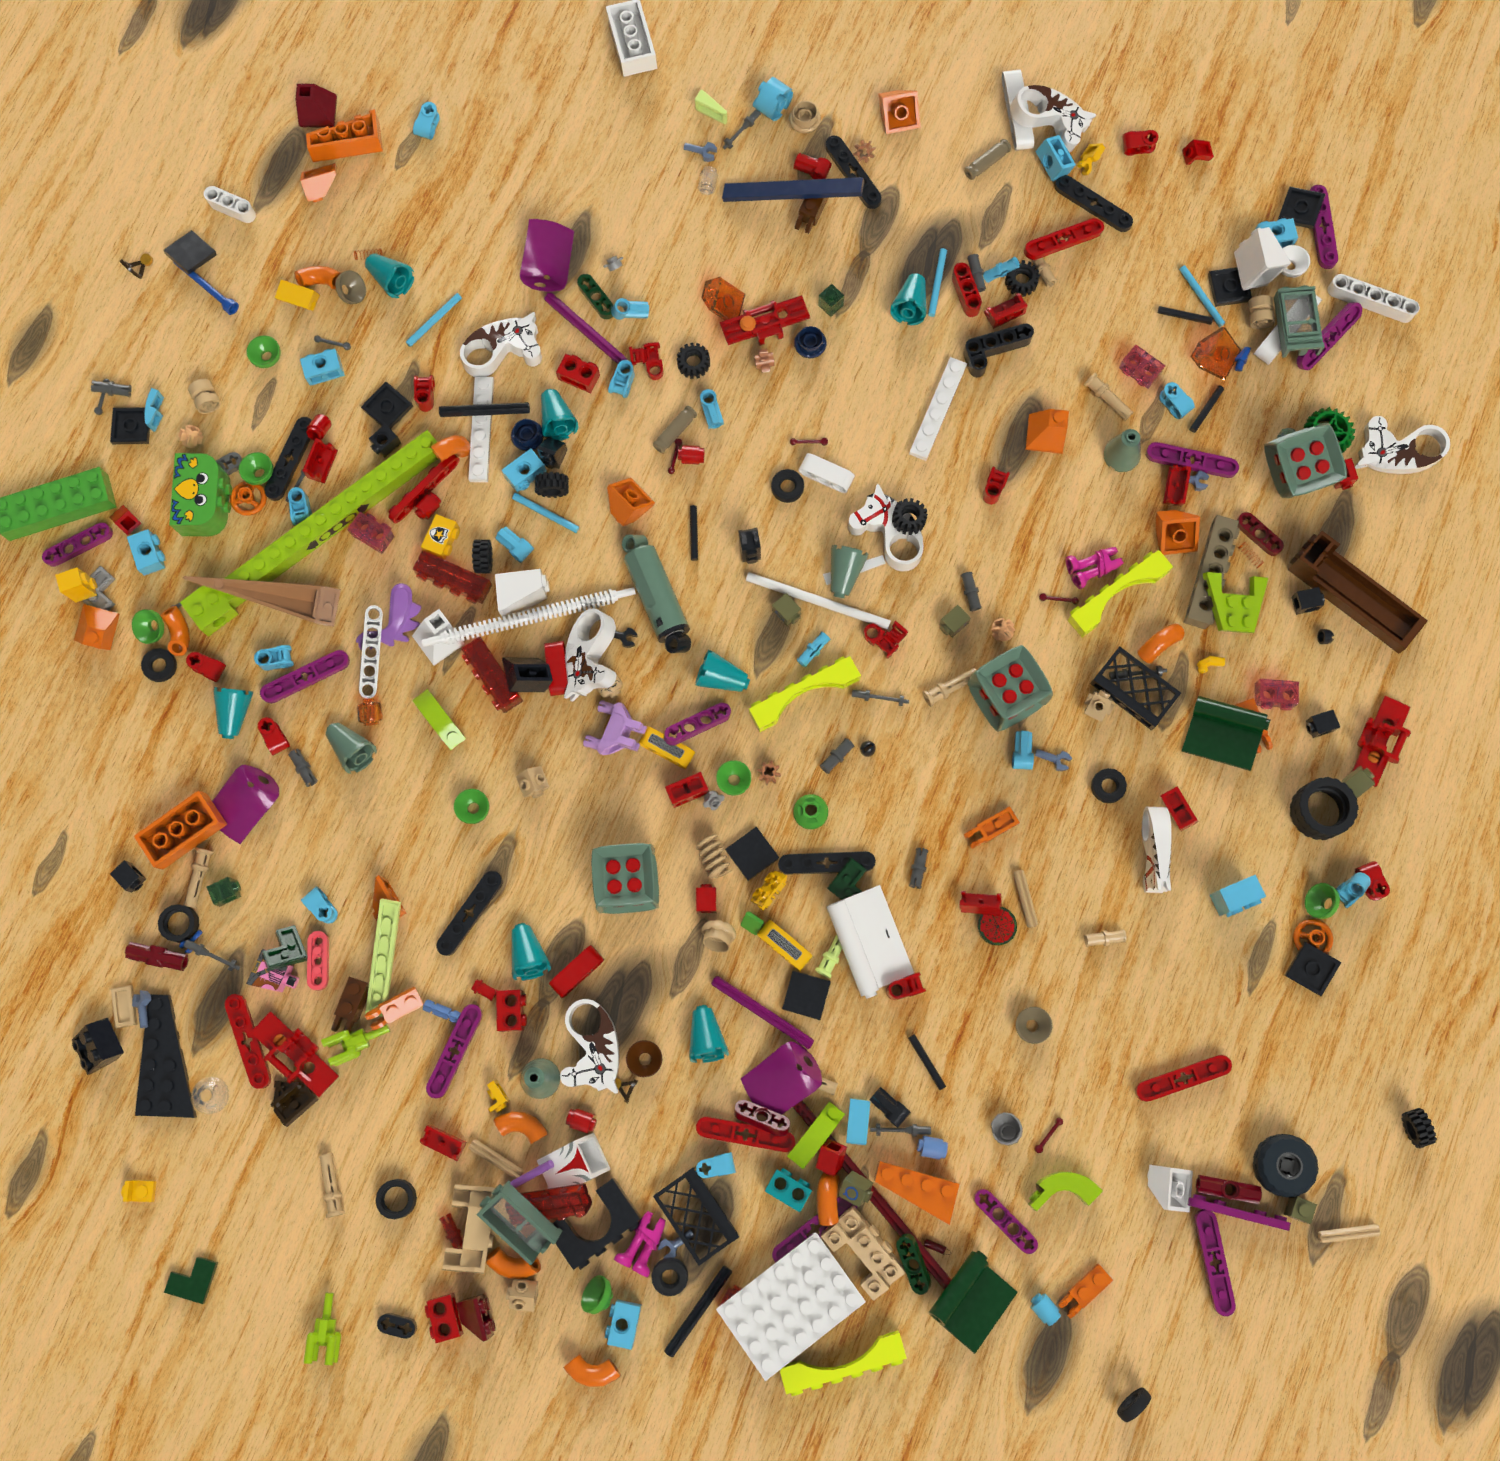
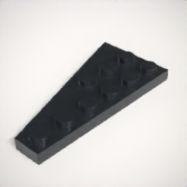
(163, 1071)

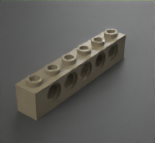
(1220, 527)

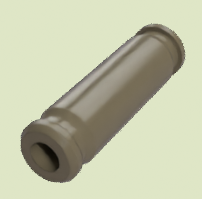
(987, 159)
(674, 429)

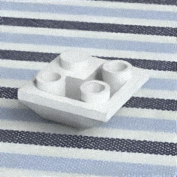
(432, 627)

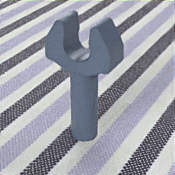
(702, 150)
(1195, 481)
(1055, 758)
(141, 1001)
(674, 1244)

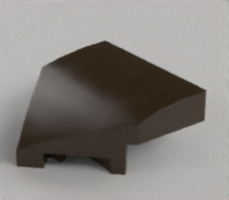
(291, 1100)

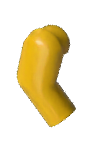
(1209, 661)

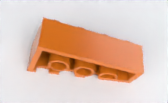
(346, 139)
(923, 1190)

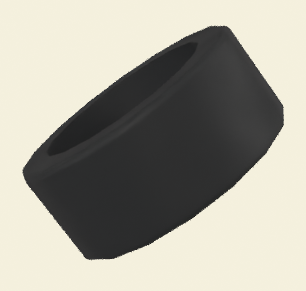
(164, 919)
(380, 1196)

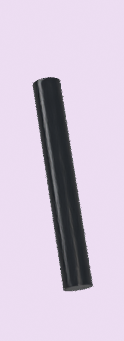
(1185, 315)
(1217, 393)
(693, 533)
(927, 1062)

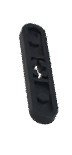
(843, 159)
(1102, 210)
(284, 470)
(806, 863)
(457, 929)

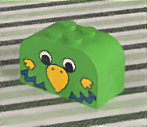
(199, 495)

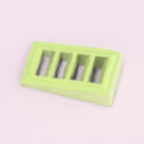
(710, 107)

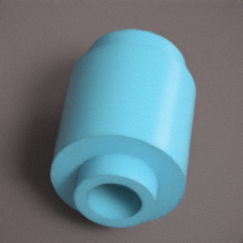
(1045, 1309)

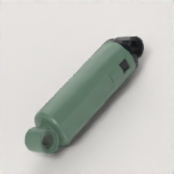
(656, 594)

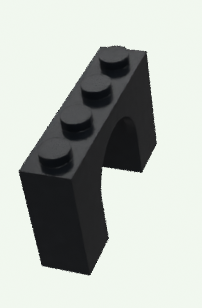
(623, 1217)

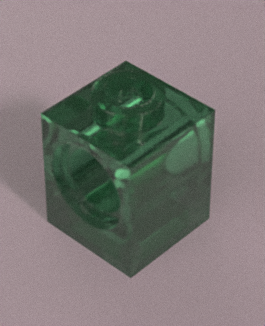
(224, 891)

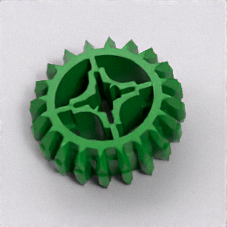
(1339, 423)

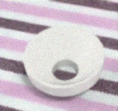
(1299, 258)

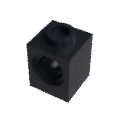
(384, 433)
(1308, 600)
(1322, 724)
(128, 876)

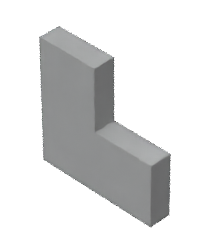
(103, 580)

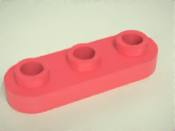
(313, 953)

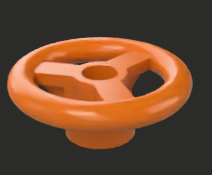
(242, 491)
(1319, 933)

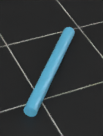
(937, 282)
(1202, 296)
(433, 320)
(543, 511)

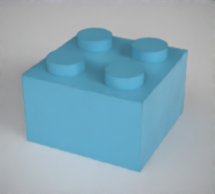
(1238, 895)

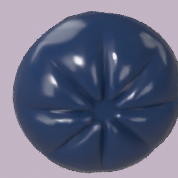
(810, 342)
(527, 435)

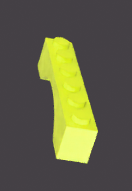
(1149, 571)
(839, 675)
(885, 1350)

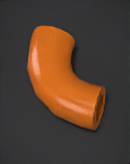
(317, 275)
(451, 445)
(178, 631)
(1160, 642)
(522, 1123)
(827, 1199)
(511, 1267)
(590, 1374)

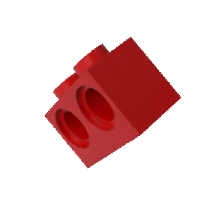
(575, 376)
(687, 789)
(1179, 808)
(504, 1011)
(449, 1317)

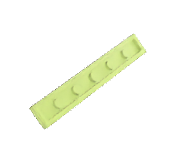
(383, 953)

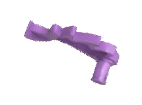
(400, 616)

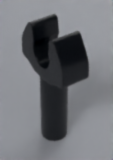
(623, 637)

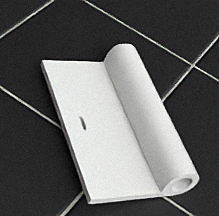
(863, 930)

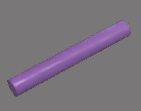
(532, 1174)

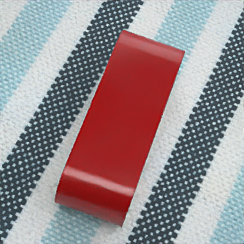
(966, 297)
(555, 657)
(576, 971)

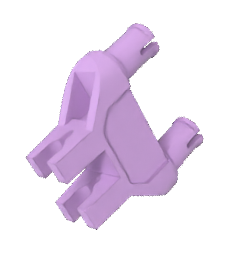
(617, 730)

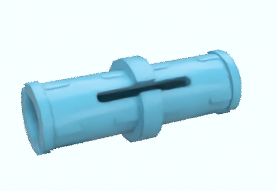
(1001, 269)
(813, 649)

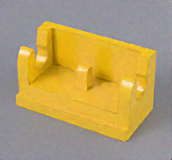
(297, 295)

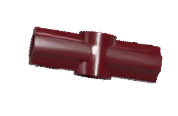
(156, 956)
(1240, 1191)

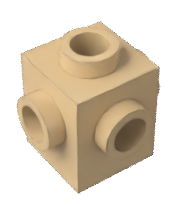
(1096, 711)
(532, 782)
(522, 1295)

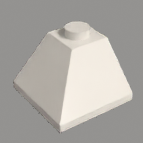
(1171, 1187)

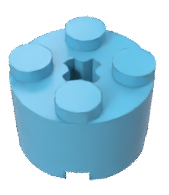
(773, 98)

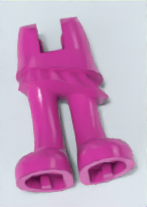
(1103, 566)
(651, 1240)

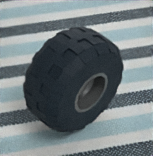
(1285, 1165)

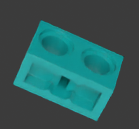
(785, 1194)

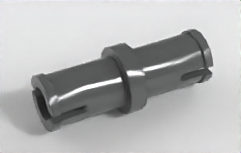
(977, 271)
(111, 388)
(971, 591)
(837, 756)
(302, 767)
(918, 868)

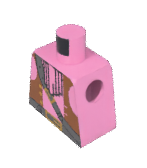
(273, 979)

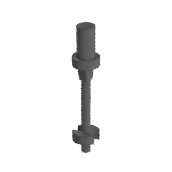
(748, 122)
(1124, 673)
(866, 695)
(201, 950)
(914, 1130)

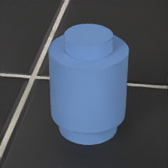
(932, 1147)

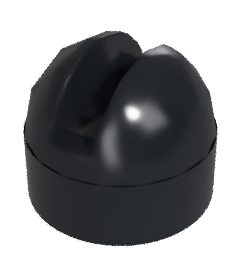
(1325, 636)
(870, 751)

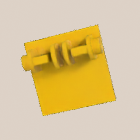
(773, 882)

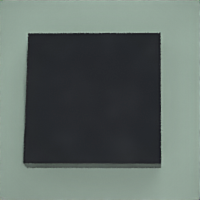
(1302, 207)
(190, 252)
(1227, 287)
(386, 406)
(129, 426)
(752, 853)
(1312, 968)
(806, 995)

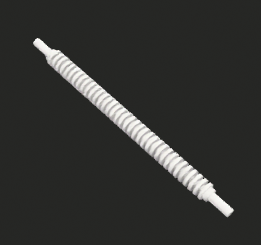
(612, 596)

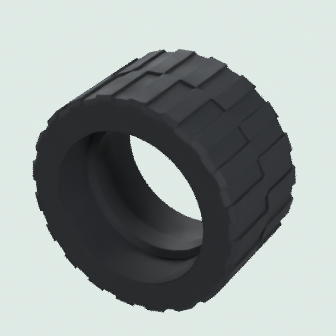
(1339, 792)

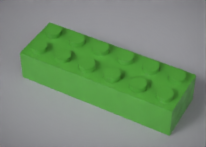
(55, 503)

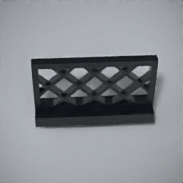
(1129, 703)
(711, 1206)

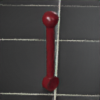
(824, 441)
(678, 442)
(1043, 597)
(1039, 1148)

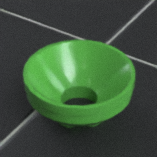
(261, 345)
(251, 464)
(142, 626)
(733, 768)
(466, 798)
(810, 821)
(1316, 898)
(597, 1295)

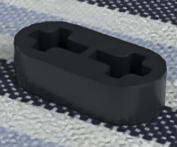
(395, 1330)

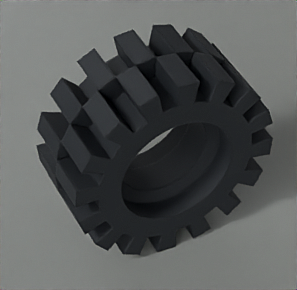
(1023, 288)
(693, 351)
(551, 484)
(909, 507)
(482, 556)
(1419, 1128)

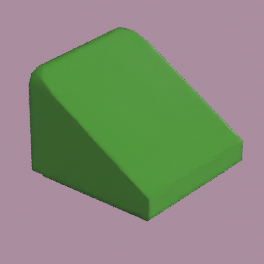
(752, 923)

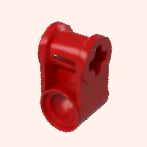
(1137, 142)
(424, 389)
(995, 483)
(207, 666)
(274, 738)
(1377, 879)
(909, 986)

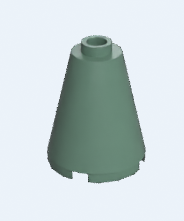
(1123, 451)
(845, 569)
(350, 748)
(547, 1081)

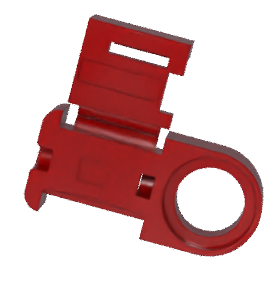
(650, 356)
(889, 640)

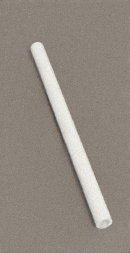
(818, 600)

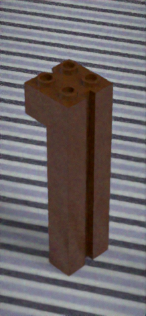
(1356, 592)

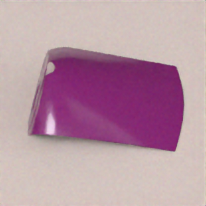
(546, 253)
(245, 805)
(779, 1083)

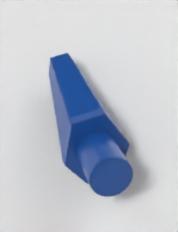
(1242, 358)

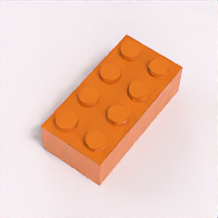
(180, 830)

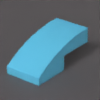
(153, 403)
(858, 1122)

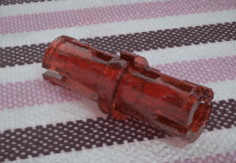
(452, 1232)

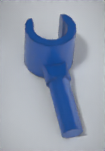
(193, 939)

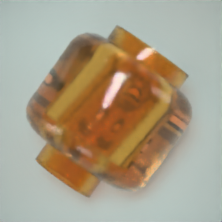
(369, 712)

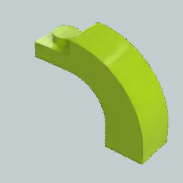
(1078, 1184)

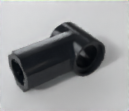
(893, 1109)

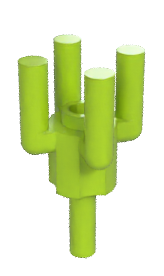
(351, 1043)
(324, 1335)

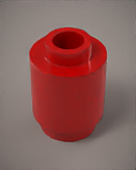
(318, 427)
(691, 455)
(427, 506)
(581, 1120)

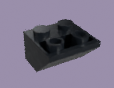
(527, 674)
(97, 1045)

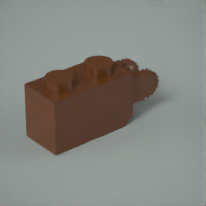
(810, 212)
(351, 1003)

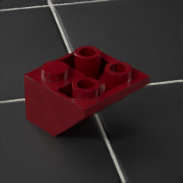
(315, 106)
(475, 1316)

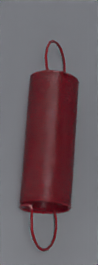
(935, 1246)

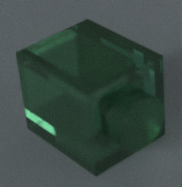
(831, 300)

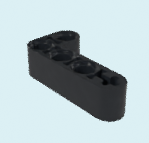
(1019, 335)

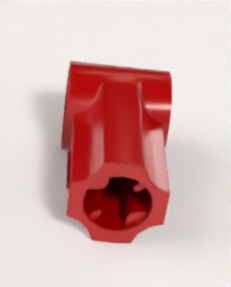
(816, 168)

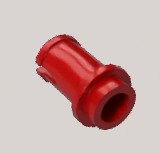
(484, 989)

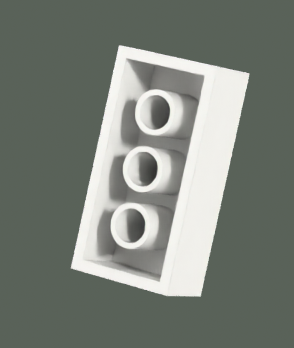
(631, 37)

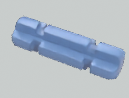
(441, 1011)

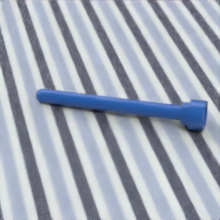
(229, 305)

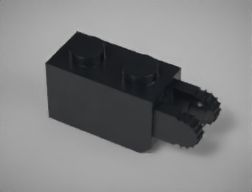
(750, 545)

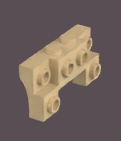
(477, 1233)
(870, 1249)

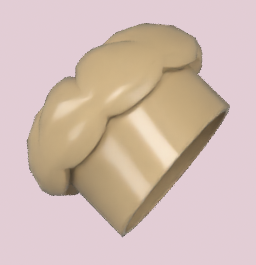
(805, 117)
(718, 935)

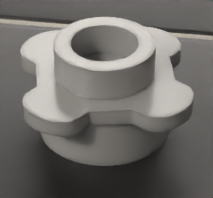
(613, 263)
(712, 800)

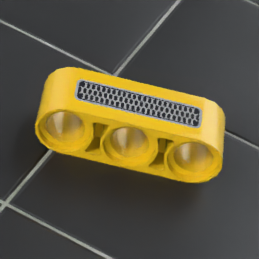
(677, 754)
(784, 945)

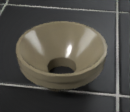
(355, 286)
(1044, 1025)

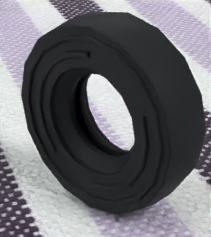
(787, 474)
(150, 657)
(1103, 796)
(667, 1264)
(1134, 1404)

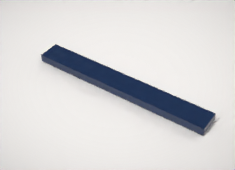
(793, 189)

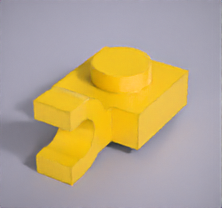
(1091, 154)

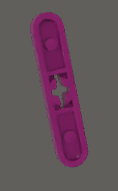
(1325, 239)
(1337, 327)
(1205, 462)
(288, 684)
(446, 1069)
(1257, 1217)
(799, 1235)
(1219, 1283)

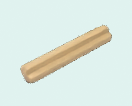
(1025, 898)
(496, 1159)
(1348, 1233)

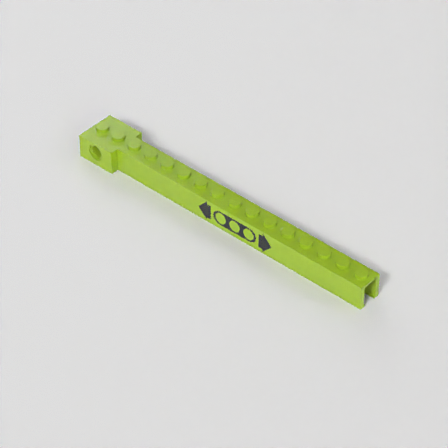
(215, 608)

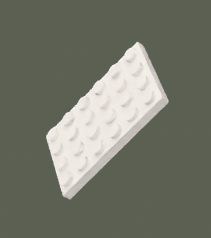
(790, 1306)

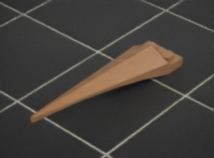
(304, 601)

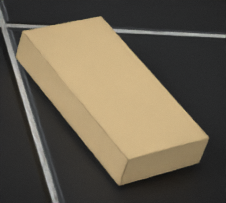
(122, 1006)

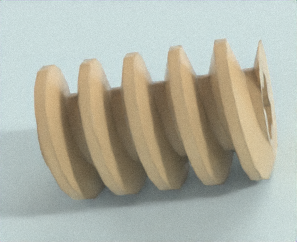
(713, 857)

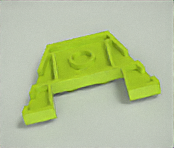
(1236, 611)

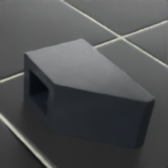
(552, 452)

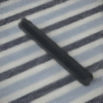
(484, 409)
(698, 1311)

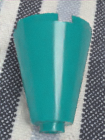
(390, 274)
(910, 301)
(557, 418)
(721, 674)
(231, 710)
(527, 954)
(706, 1037)

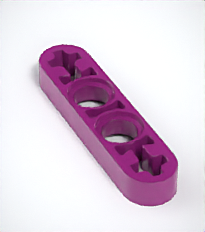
(76, 541)
(699, 727)
(1005, 1221)

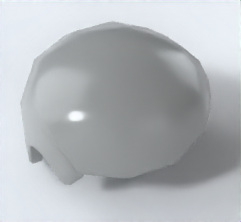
(1006, 1129)

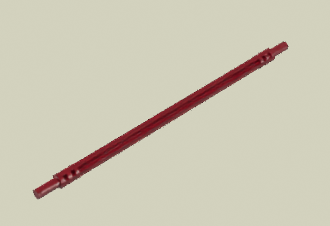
(882, 1206)

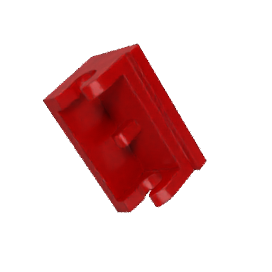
(1006, 311)
(319, 461)
(1176, 485)
(981, 903)
(442, 1142)

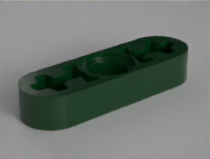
(596, 304)
(910, 1272)

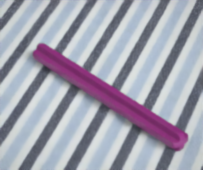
(584, 328)
(762, 1012)

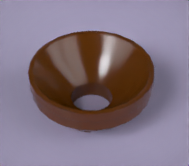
(634, 1054)

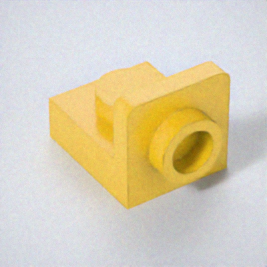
(497, 1093)
(138, 1191)

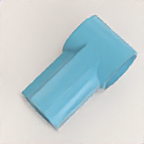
(632, 309)
(711, 410)
(517, 547)
(1022, 755)

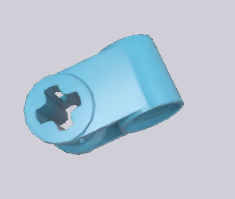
(426, 121)
(622, 382)
(1177, 401)
(298, 509)
(278, 658)
(1351, 891)
(318, 903)
(720, 1165)

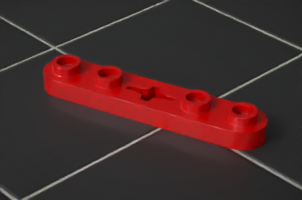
(1076, 235)
(410, 499)
(253, 1060)
(1202, 1072)
(725, 1131)

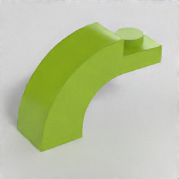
(438, 719)
(816, 1135)

